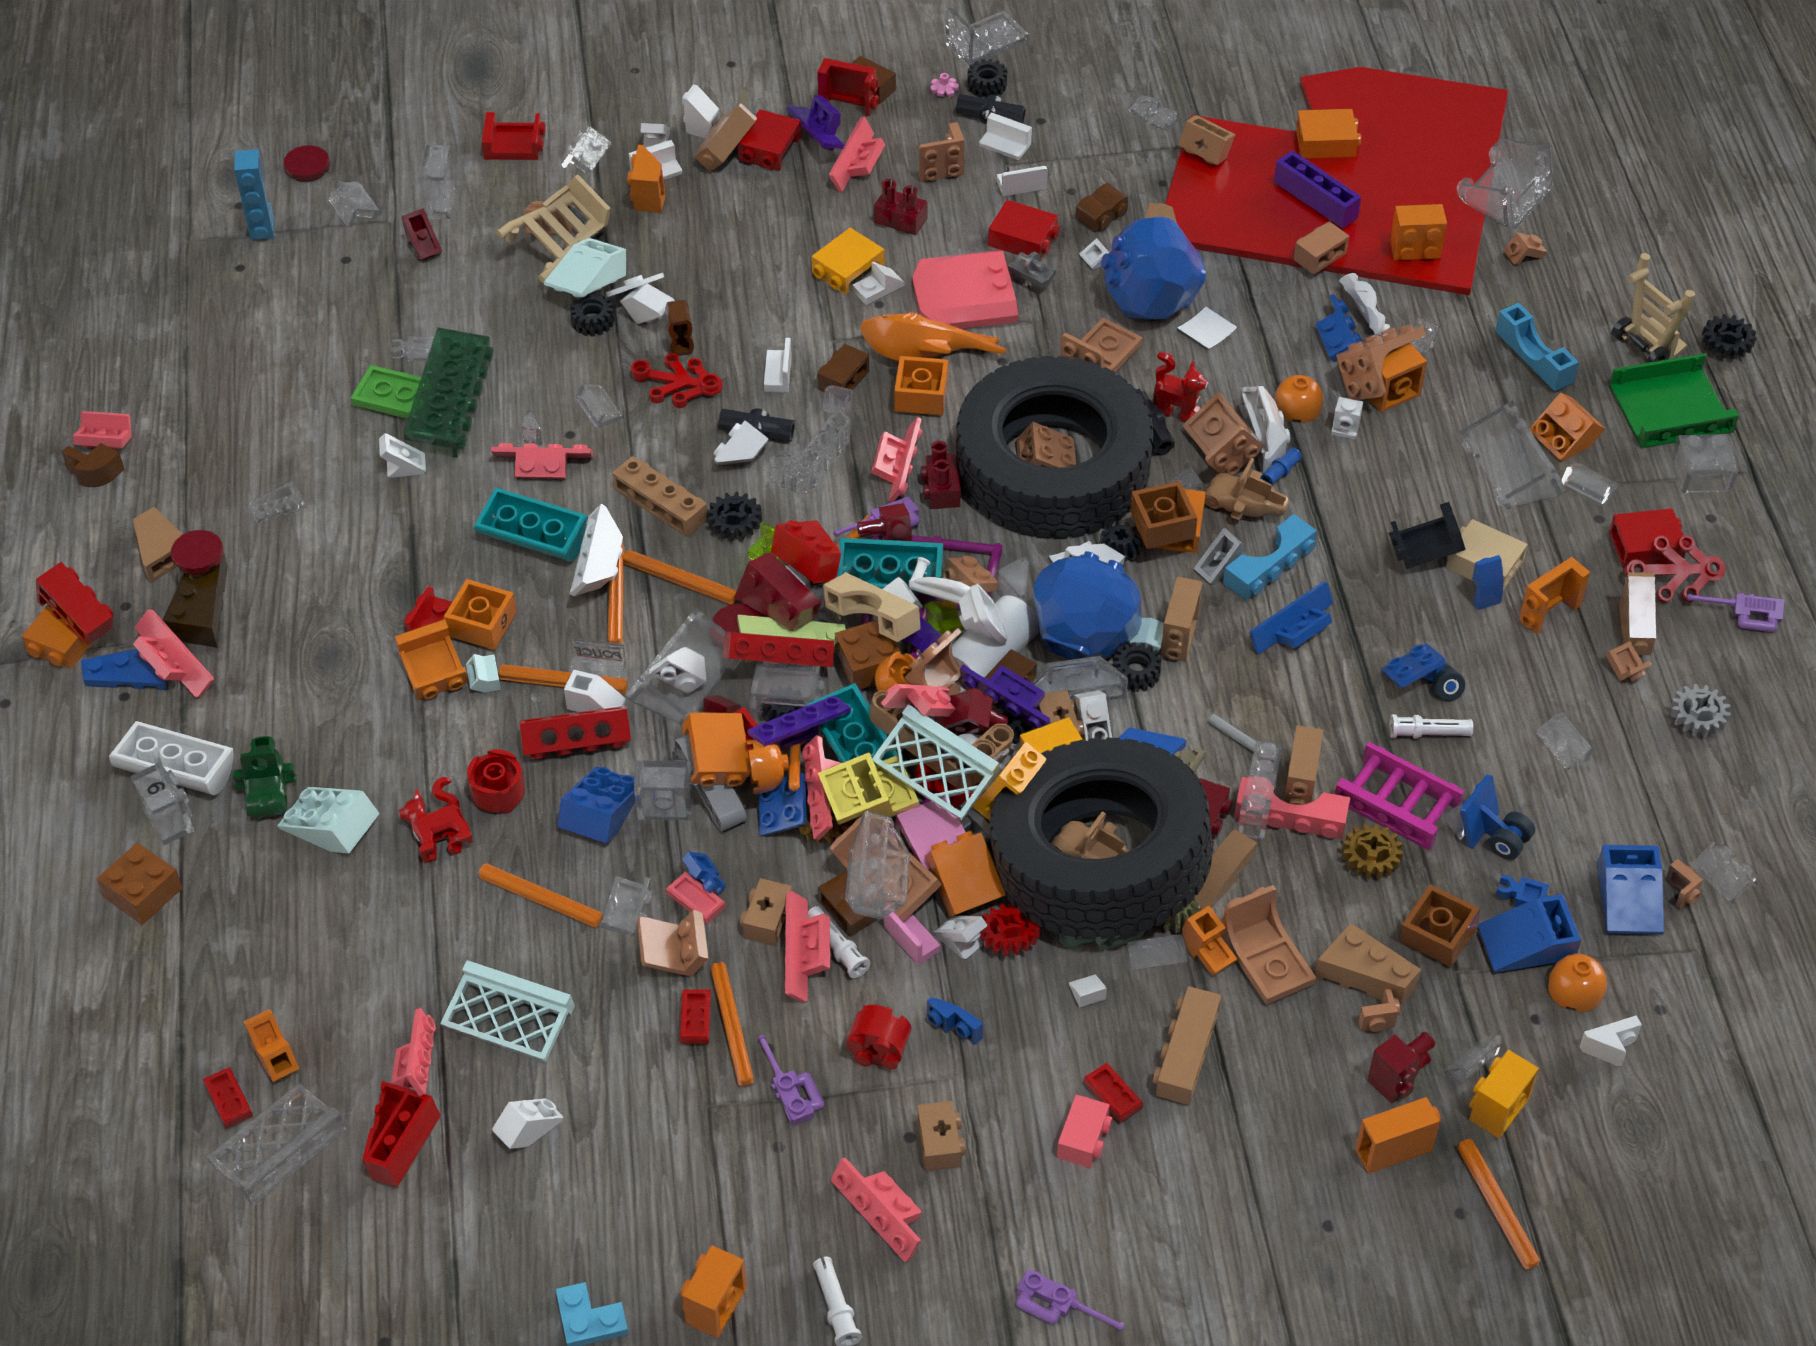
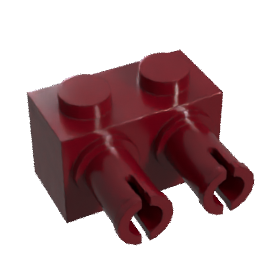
(900, 210)
(941, 478)
(893, 524)
(971, 714)
(1397, 1065)

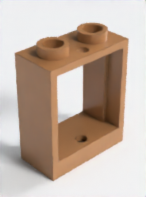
(1181, 619)
(1303, 765)

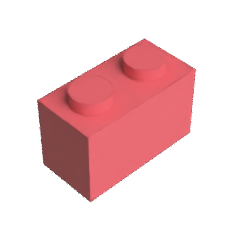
(1083, 1131)

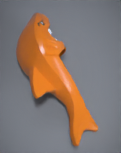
(921, 337)

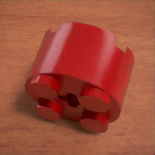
(496, 781)
(878, 1037)

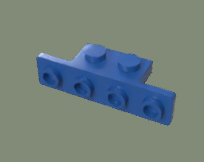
(1337, 329)
(1295, 621)

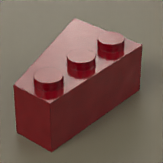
(777, 592)

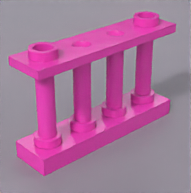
(1389, 815)

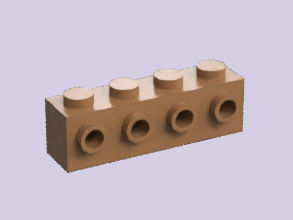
(660, 496)
(1188, 1045)

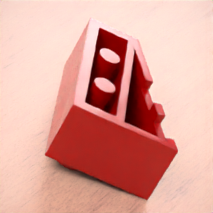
(807, 549)
(74, 603)
(398, 1132)

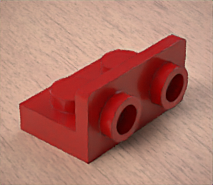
(427, 610)

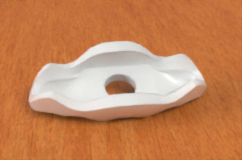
(1366, 301)

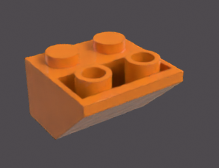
(646, 182)
(1566, 427)

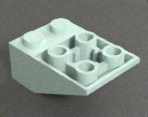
(588, 268)
(330, 818)

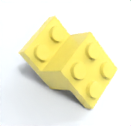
(863, 787)

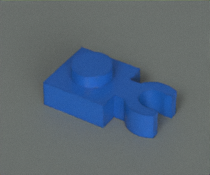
(703, 869)
(1523, 891)

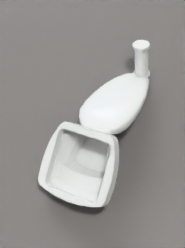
(975, 604)

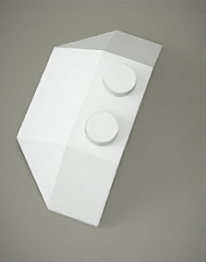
(1266, 422)
(598, 553)

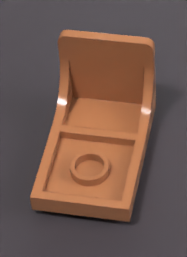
(1103, 344)
(1363, 361)
(1223, 436)
(938, 666)
(920, 880)
(1264, 947)

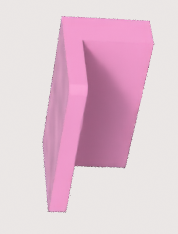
(912, 937)

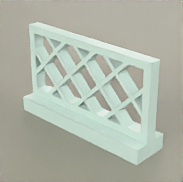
(948, 742)
(522, 992)

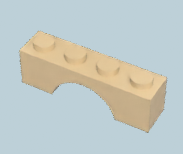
(852, 595)

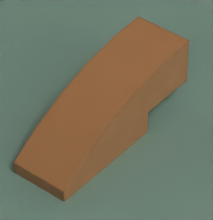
(1226, 865)

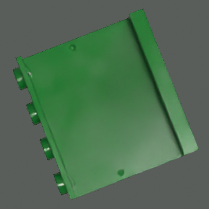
(1670, 401)

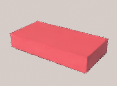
(693, 896)

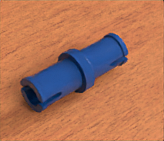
(1281, 466)

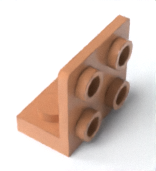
(942, 158)
(1046, 447)
(673, 946)

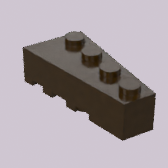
(198, 606)

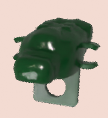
(264, 779)

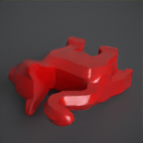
(1176, 391)
(438, 824)

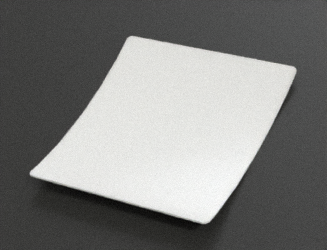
(1208, 328)

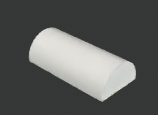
(983, 654)
(193, 761)

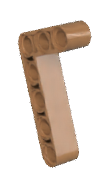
(994, 742)

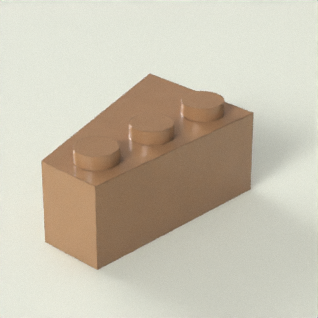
(1367, 965)

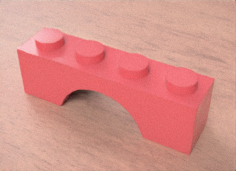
(1321, 817)

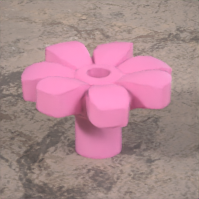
(944, 86)

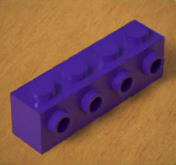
(1317, 189)

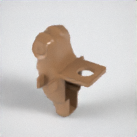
(1245, 495)
(1090, 842)

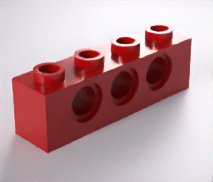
(778, 649)
(587, 720)

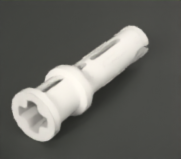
(1416, 727)
(844, 950)
(839, 1313)

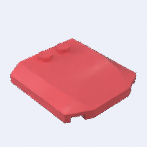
(966, 289)

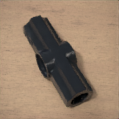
(983, 108)
(760, 419)
(1162, 439)

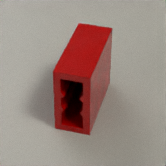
(1023, 229)
(1635, 531)

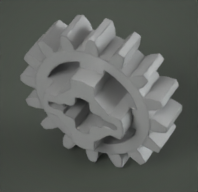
(1700, 710)

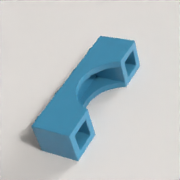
(252, 192)
(1518, 330)
(1249, 574)

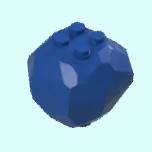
(1152, 269)
(1086, 607)

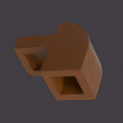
(96, 468)

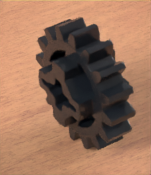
(1729, 336)
(734, 516)

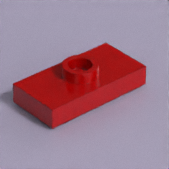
(695, 1016)
(1114, 1091)
(227, 1097)

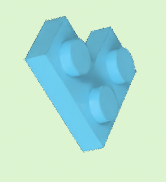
(588, 1325)

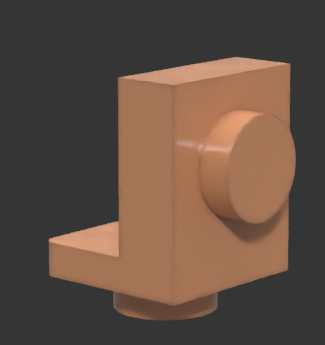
(1524, 245)
(1626, 662)
(1685, 882)
(1380, 1016)

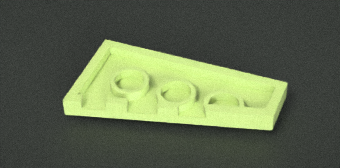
(768, 626)

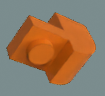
(1203, 939)
(270, 1045)

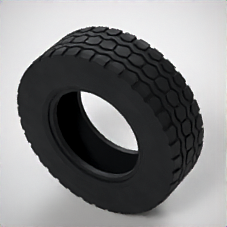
(1044, 498)
(1113, 892)

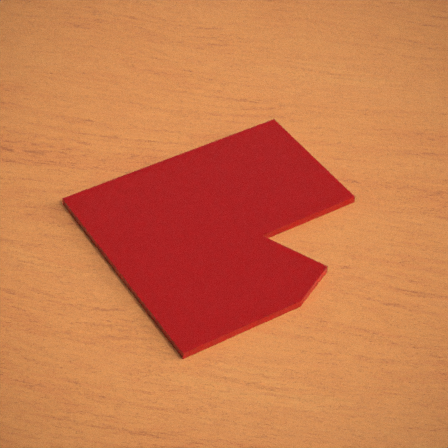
(1414, 151)

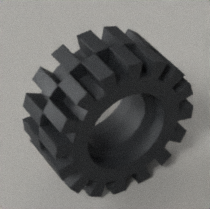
(987, 69)
(596, 323)
(1143, 656)

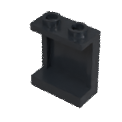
(1428, 540)

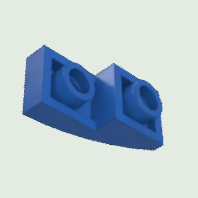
(1489, 582)
(947, 1016)

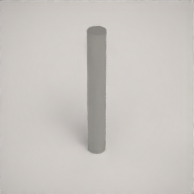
(1232, 732)

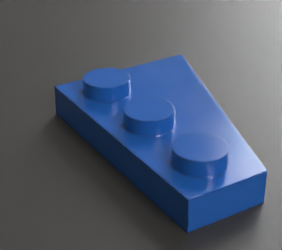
(120, 669)

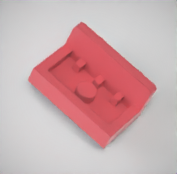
(103, 428)

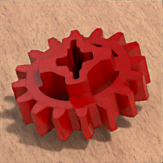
(1009, 930)

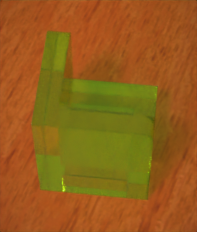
(764, 544)
(943, 616)

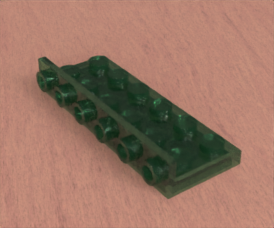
(449, 389)

